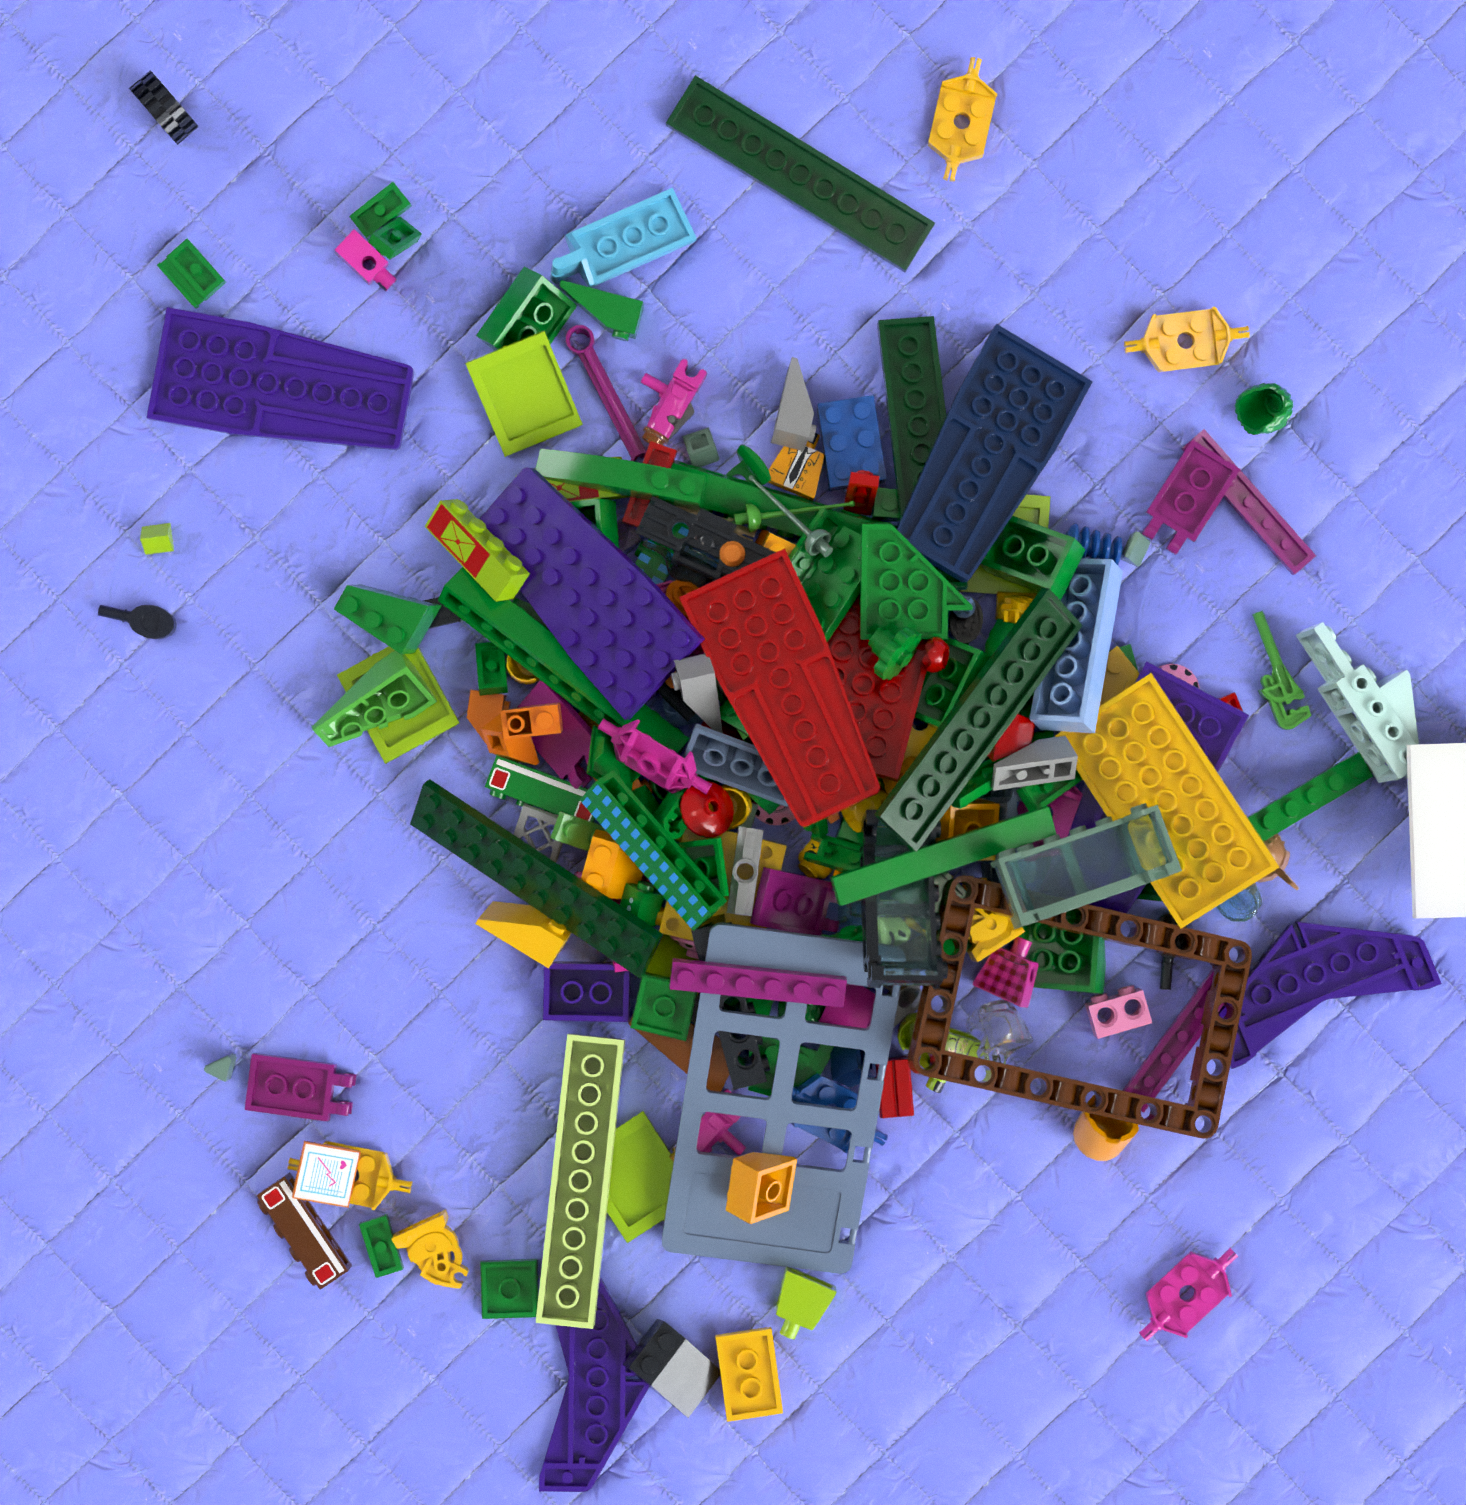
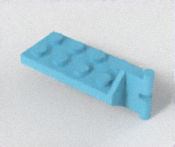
(625, 240)

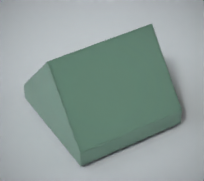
(222, 1068)

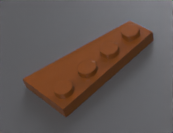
(679, 1053)

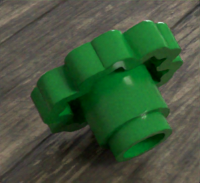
(893, 650)

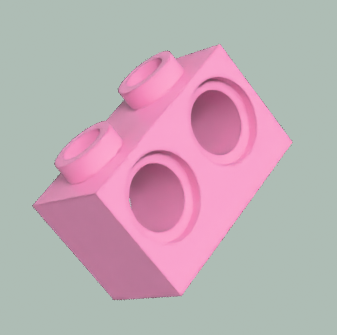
(1119, 1019)

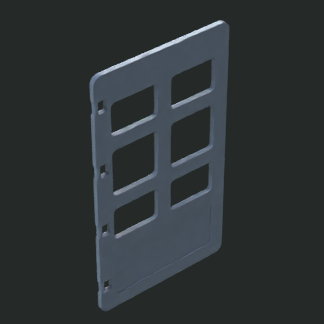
(820, 1196)

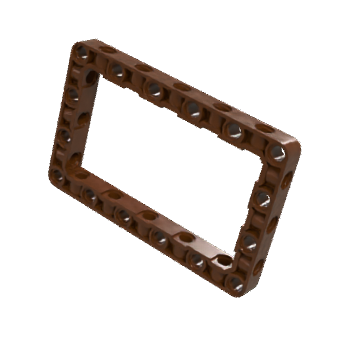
(1216, 1040)

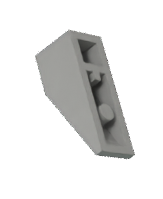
(795, 412)
(698, 688)
(1035, 764)

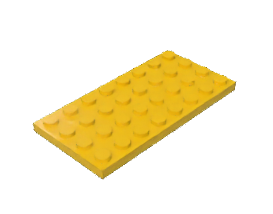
(1152, 758)

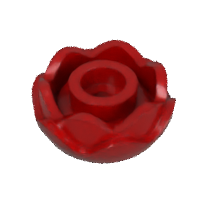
(937, 655)

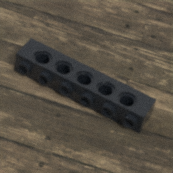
(742, 1071)

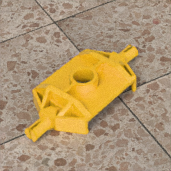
(967, 97)
(1208, 333)
(374, 1179)

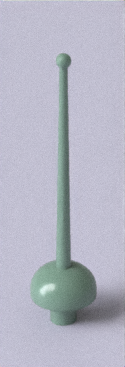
(816, 541)

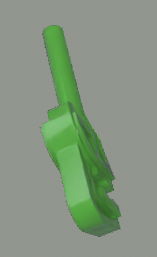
(1279, 686)

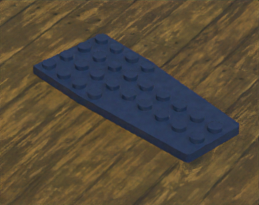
(990, 451)

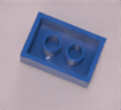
(850, 440)

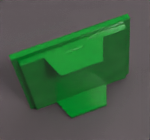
(603, 759)

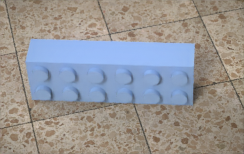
(1073, 687)

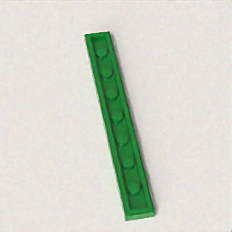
(943, 855)

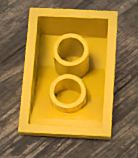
(525, 930)

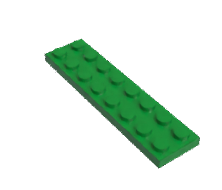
(830, 592)

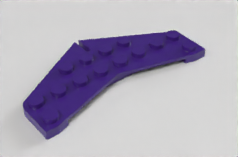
(1329, 966)
(595, 1401)

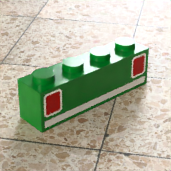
(536, 788)

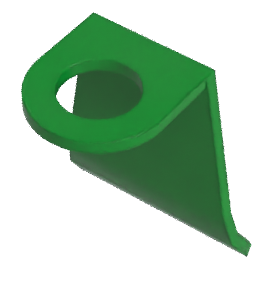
(749, 465)

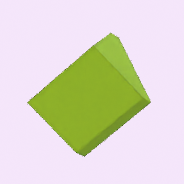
(157, 538)

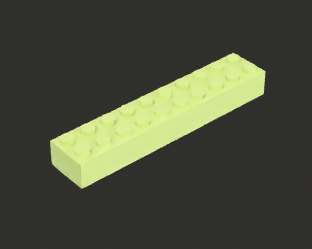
(580, 1181)

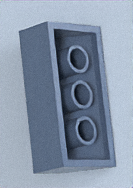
(732, 763)

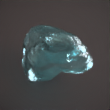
(1242, 905)

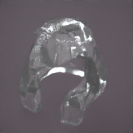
(1003, 1030)

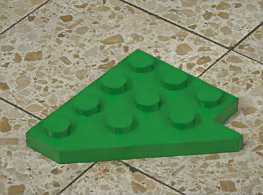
(902, 586)

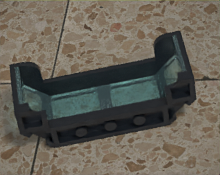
(900, 922)

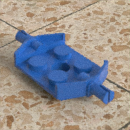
(824, 1092)

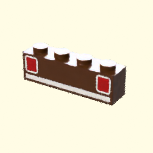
(305, 1233)

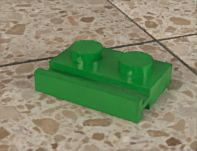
(191, 273)

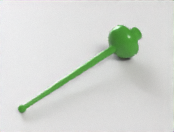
(753, 516)

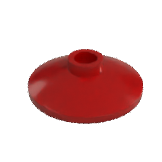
(700, 818)

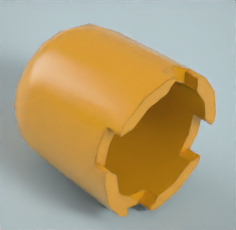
(1102, 1136)

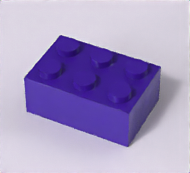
(586, 992)

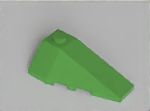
(380, 696)

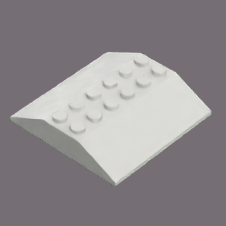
(1437, 829)

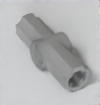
(743, 890)

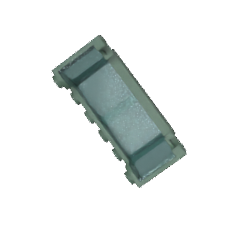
(1086, 865)

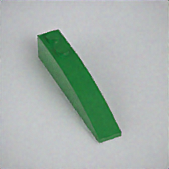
(623, 477)

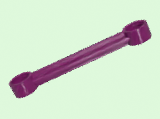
(607, 393)

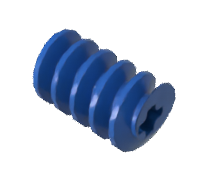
(1096, 547)

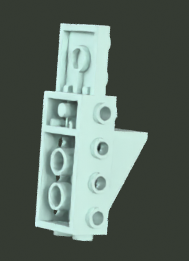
(1381, 709)

